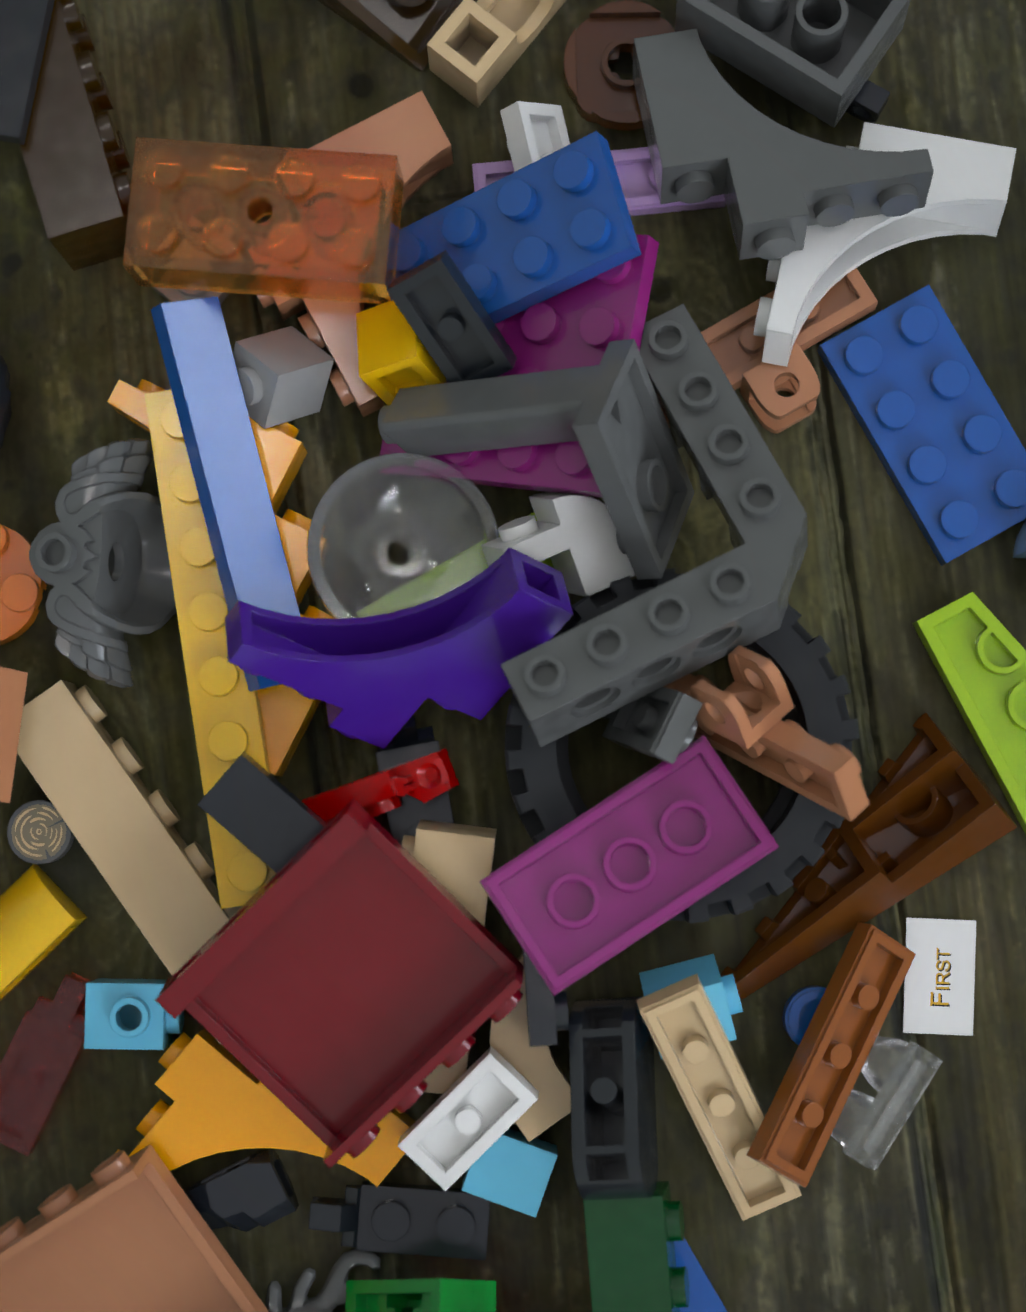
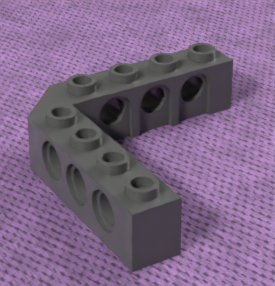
(706, 608)

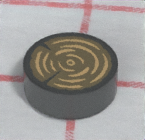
(39, 833)

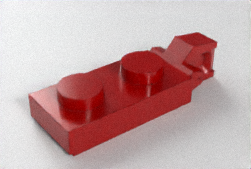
(380, 792)

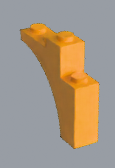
(228, 1109)

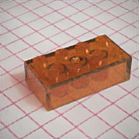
(327, 232)

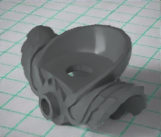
(105, 561)

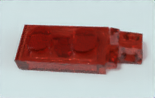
(40, 1064)

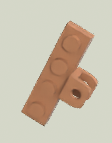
(742, 352)
(748, 727)

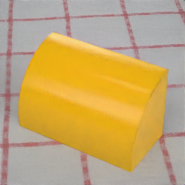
(32, 924)

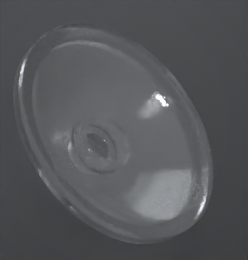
(403, 502)

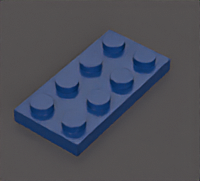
(531, 229)
(932, 423)

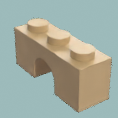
(485, 41)

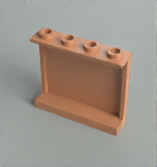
(120, 1248)

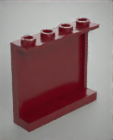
(347, 982)

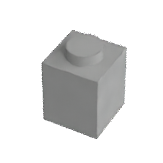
(281, 375)

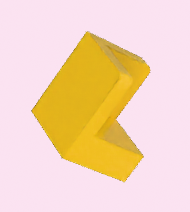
(392, 353)

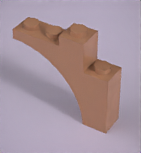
(422, 151)

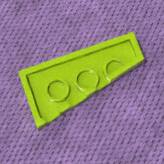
(988, 684)

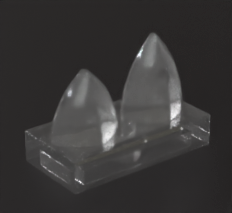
(900, 1076)

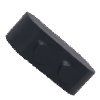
(612, 1100)

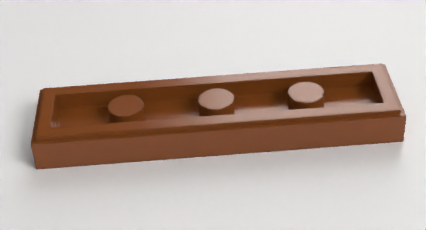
(831, 1054)

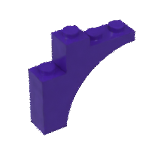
(388, 664)

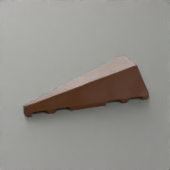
(917, 826)

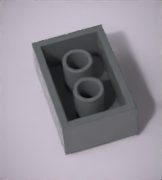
(799, 48)

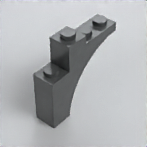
(772, 178)

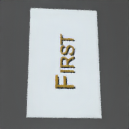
(940, 977)

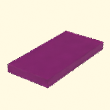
(628, 865)

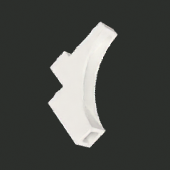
(963, 199)

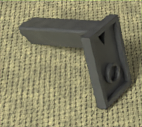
(601, 406)

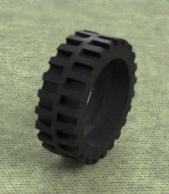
(549, 798)

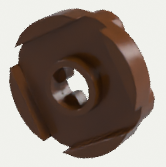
(596, 43)

